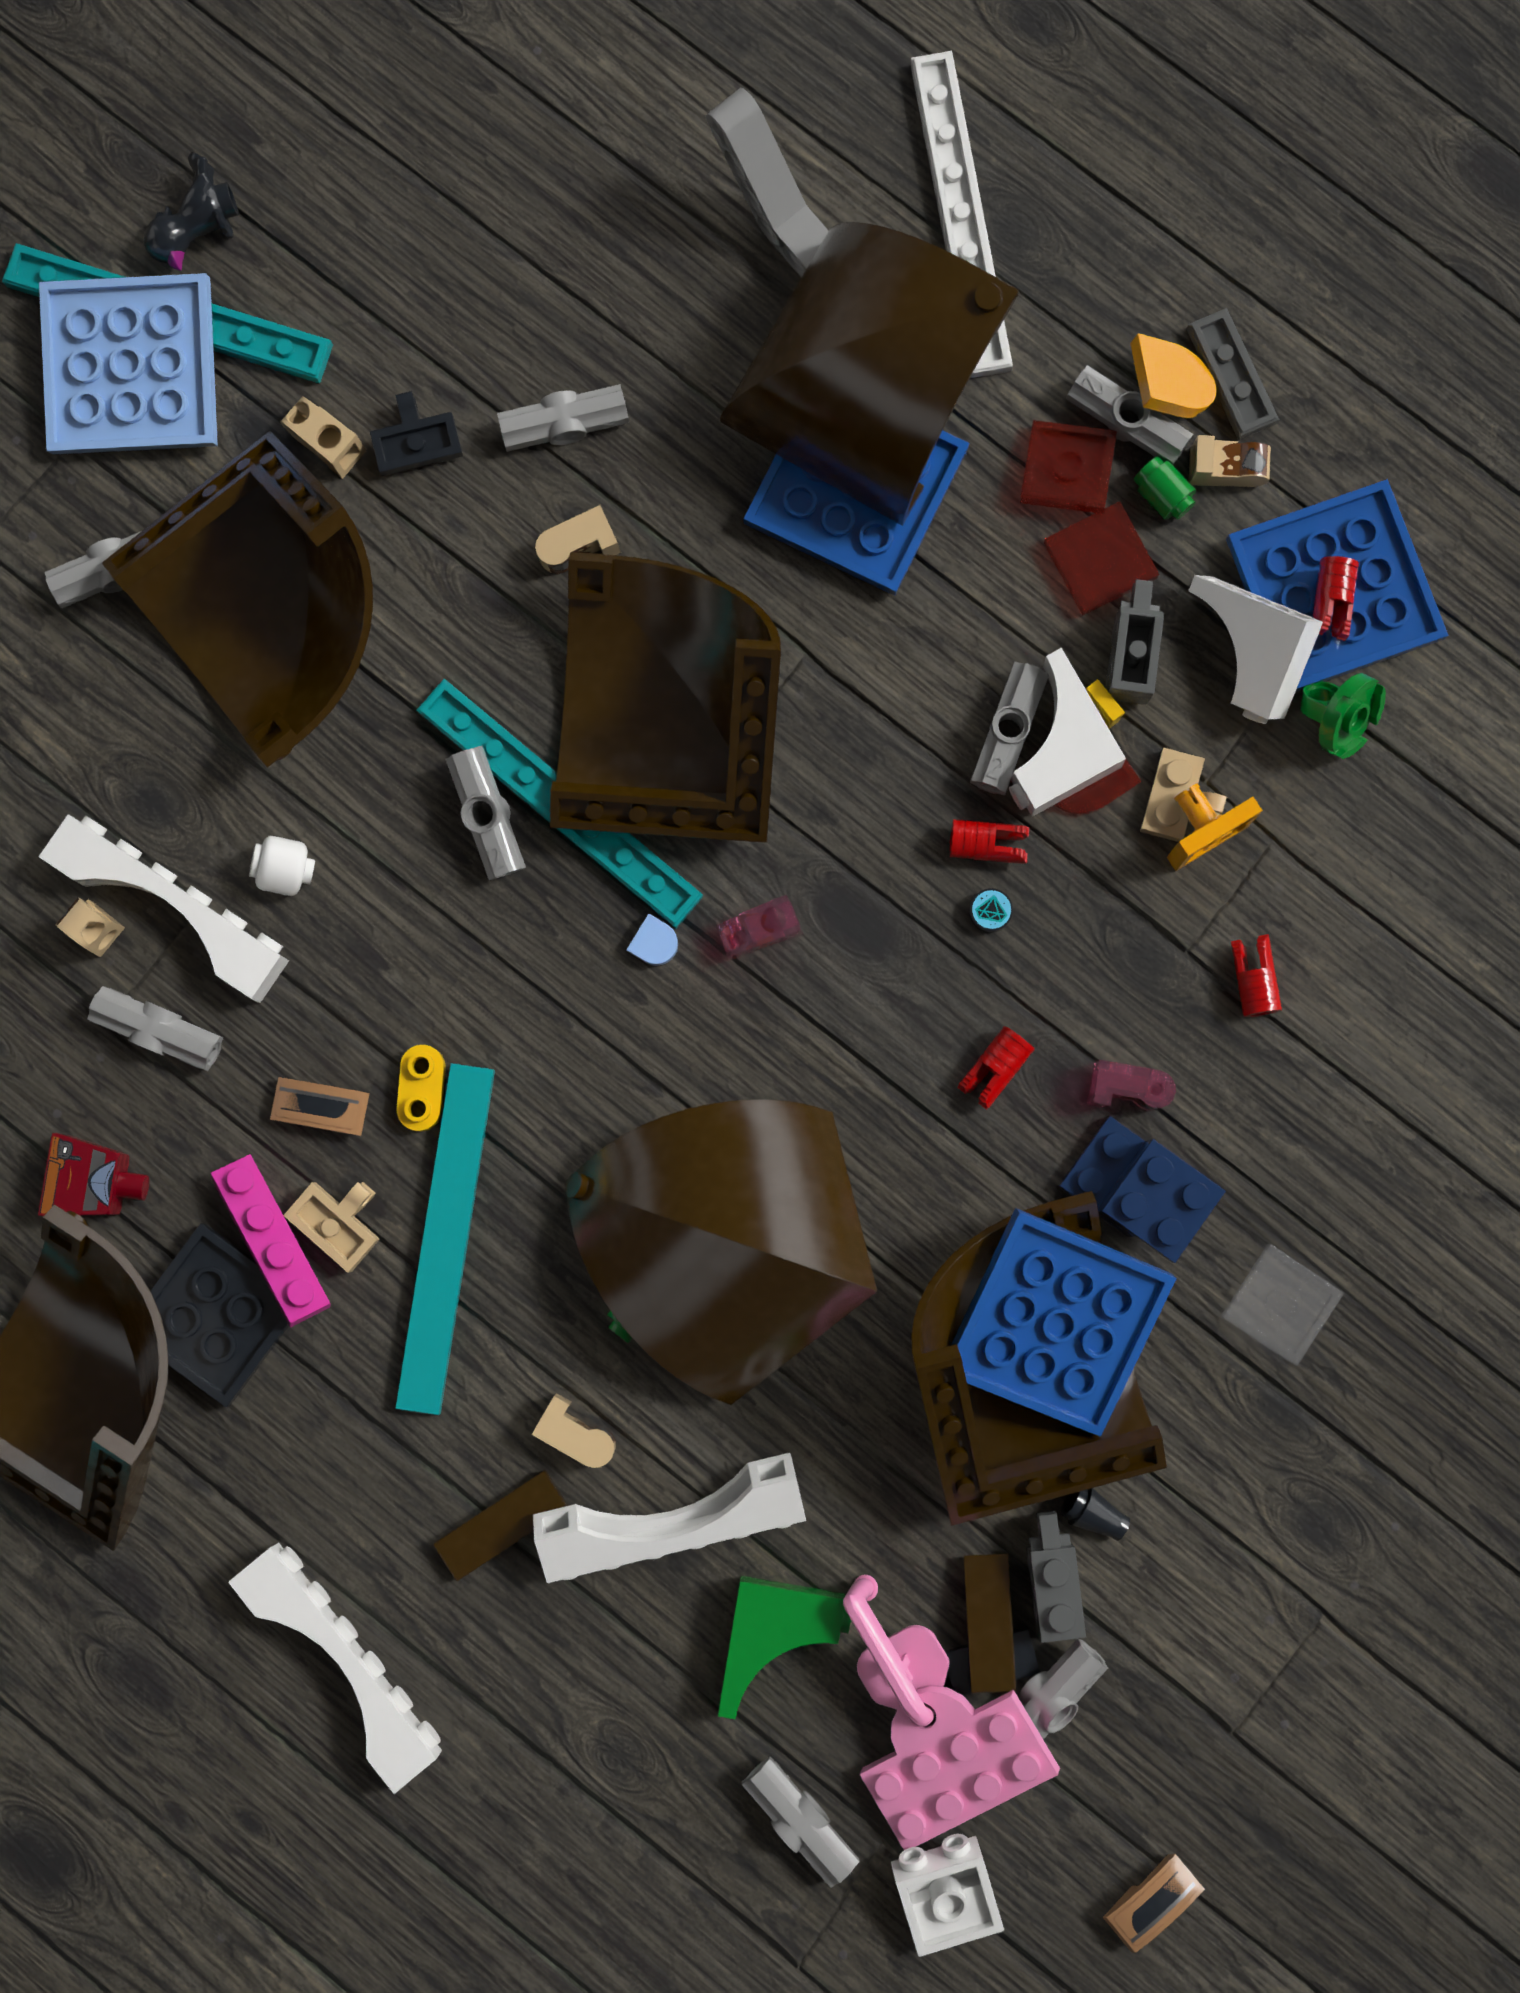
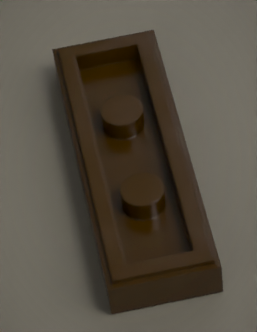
(498, 1526)
(989, 1623)

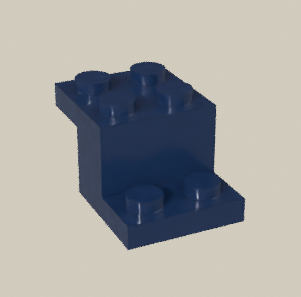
(1143, 1188)

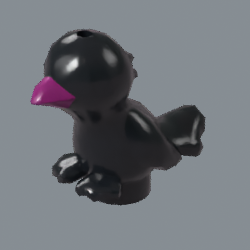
(201, 212)

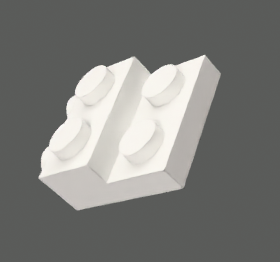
(946, 1894)

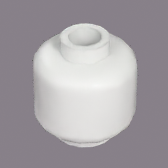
(281, 865)

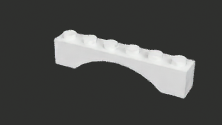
(93, 861)
(585, 1541)
(281, 1593)

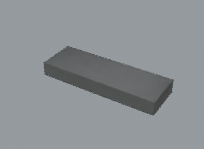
(1234, 374)

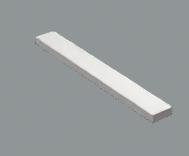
(956, 181)

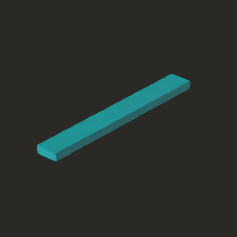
(233, 331)
(532, 782)
(445, 1239)

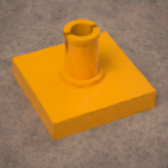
(1209, 828)

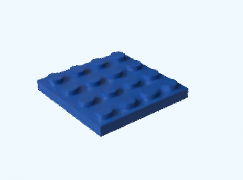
(844, 531)
(1391, 597)
(1059, 1322)

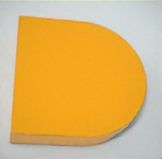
(1171, 377)

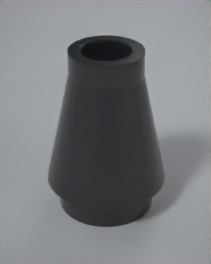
(1094, 1513)

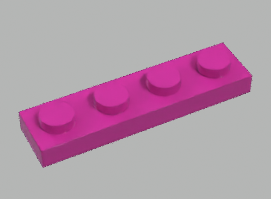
(270, 1240)

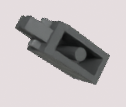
(1135, 647)
(1054, 1582)

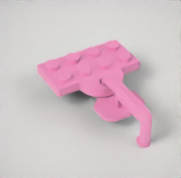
(944, 1766)

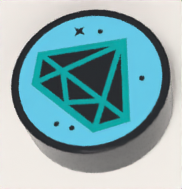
(991, 910)

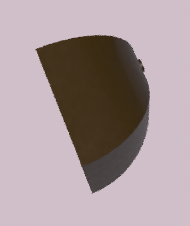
(870, 362)
(258, 593)
(665, 703)
(723, 1238)
(82, 1381)
(993, 1449)

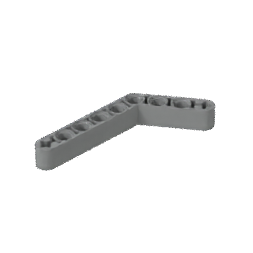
(766, 179)

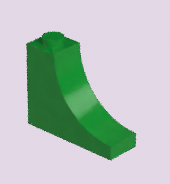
(771, 1621)

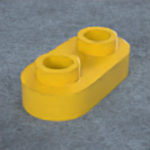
(421, 1087)

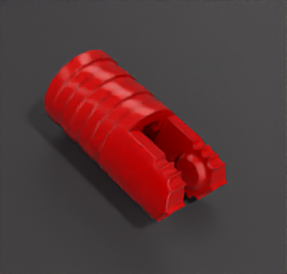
(1336, 594)
(977, 841)
(1259, 986)
(1003, 1059)

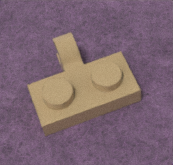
(1174, 775)
(334, 1224)

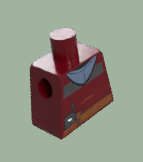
(88, 1178)

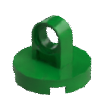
(1344, 712)

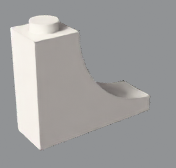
(1269, 646)
(1076, 749)

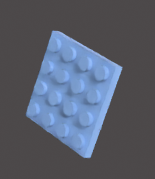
(128, 363)

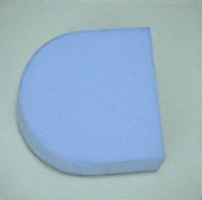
(654, 942)

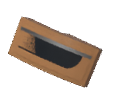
(319, 1106)
(1154, 1903)

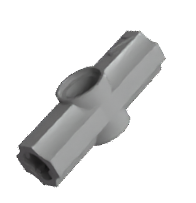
(1106, 399)
(563, 417)
(86, 574)
(1016, 704)
(475, 786)
(155, 1028)
(1053, 1694)
(800, 1822)

